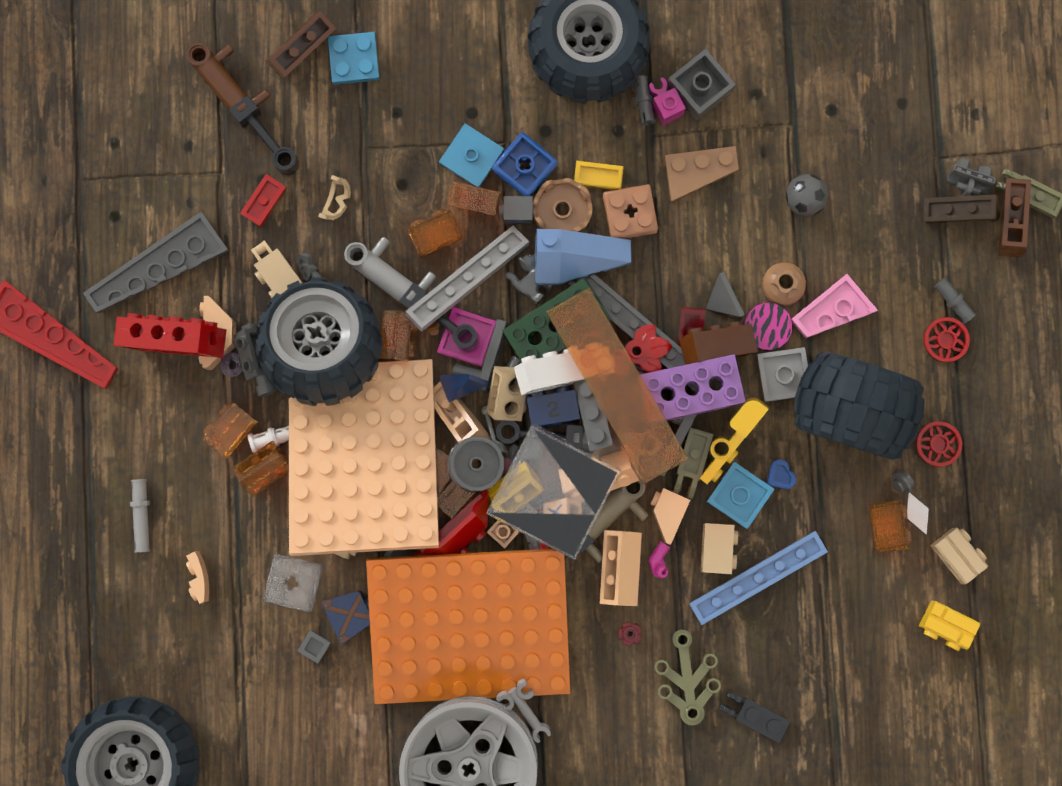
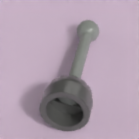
(501, 445)

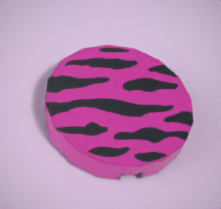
(770, 325)

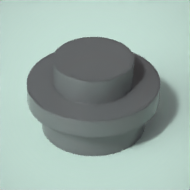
(902, 482)

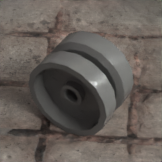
(488, 471)

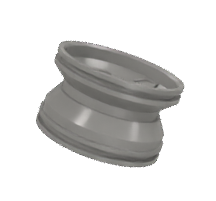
(460, 746)

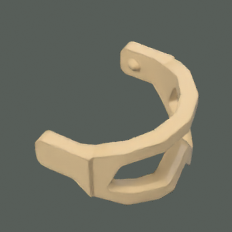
(327, 214)

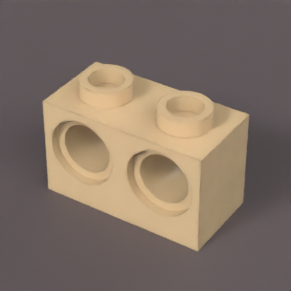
(502, 393)

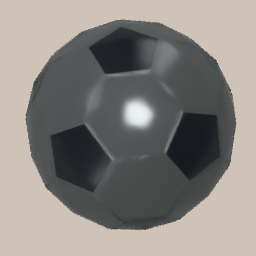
(807, 195)

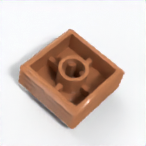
(637, 198)

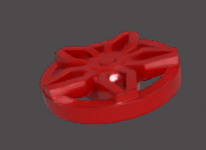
(946, 339)
(939, 444)

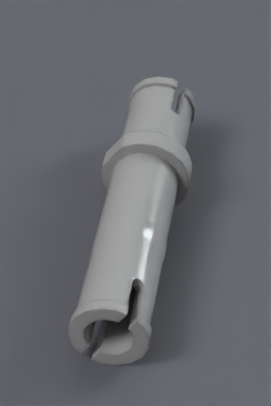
(140, 515)

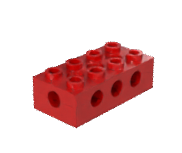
(170, 335)

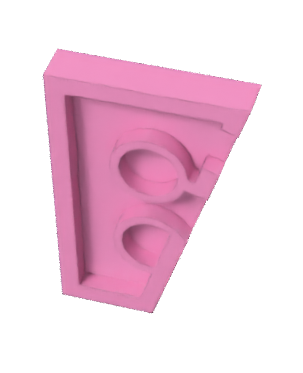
(833, 308)

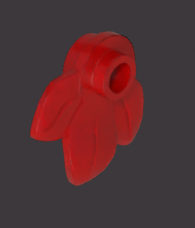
(651, 348)

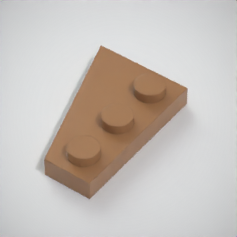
(697, 169)

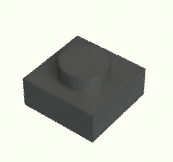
(314, 646)

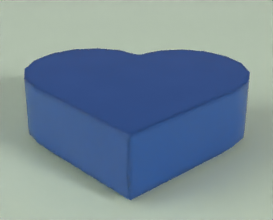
(780, 476)

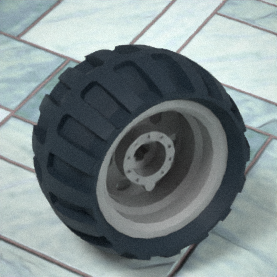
(116, 723)

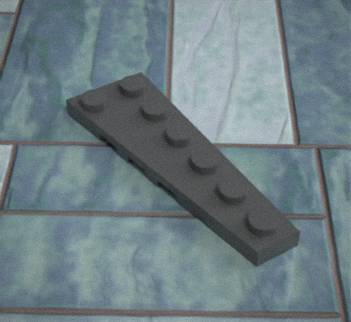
(171, 256)

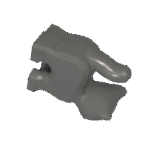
(527, 284)

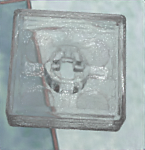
(305, 573)

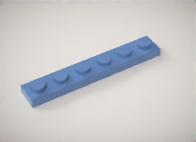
(758, 577)

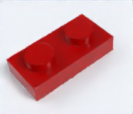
(263, 200)

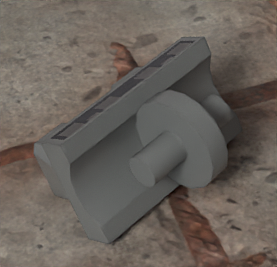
(971, 181)

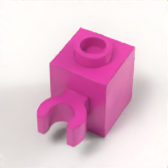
(666, 104)

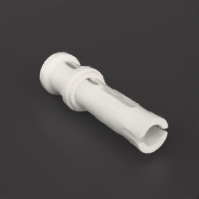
(260, 440)

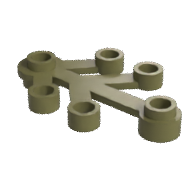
(688, 681)

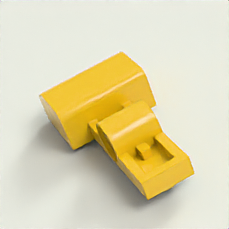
(743, 422)

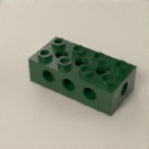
(522, 331)

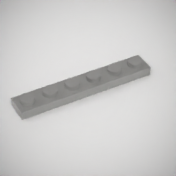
(467, 278)

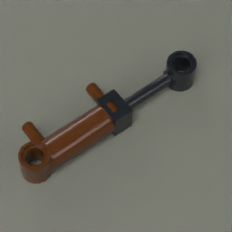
(237, 102)

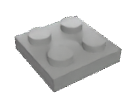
(781, 373)

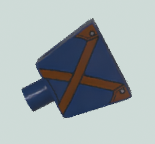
(348, 614)

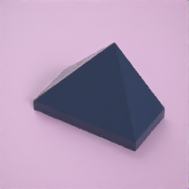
(460, 385)

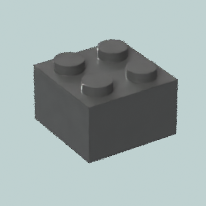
(701, 84)

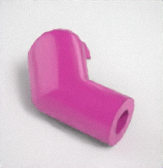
(657, 562)

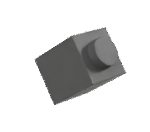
(517, 210)

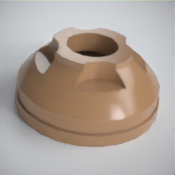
(775, 292)

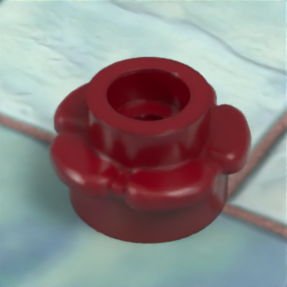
(630, 627)

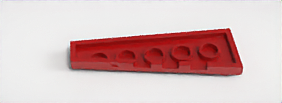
(41, 332)

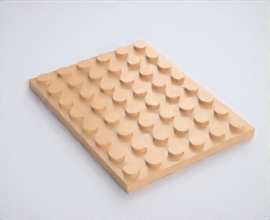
(366, 467)

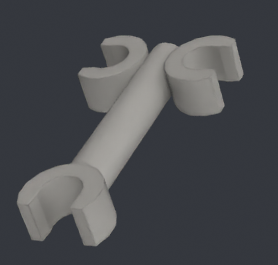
(517, 696)

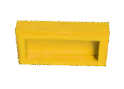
(598, 175)

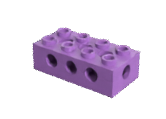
(698, 374)

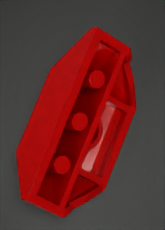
(463, 528)

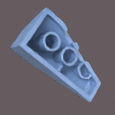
(573, 255)

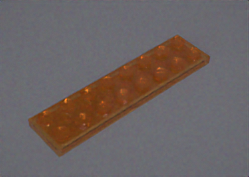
(617, 385)

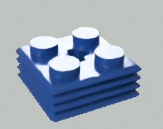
(524, 150)

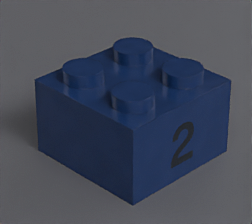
(554, 408)

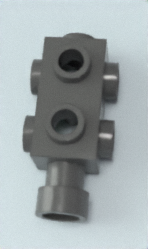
(246, 345)

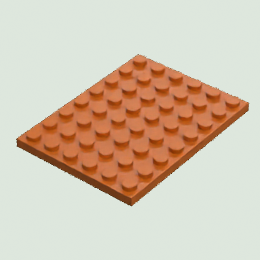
(468, 625)

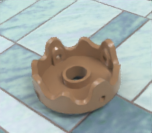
(562, 192)

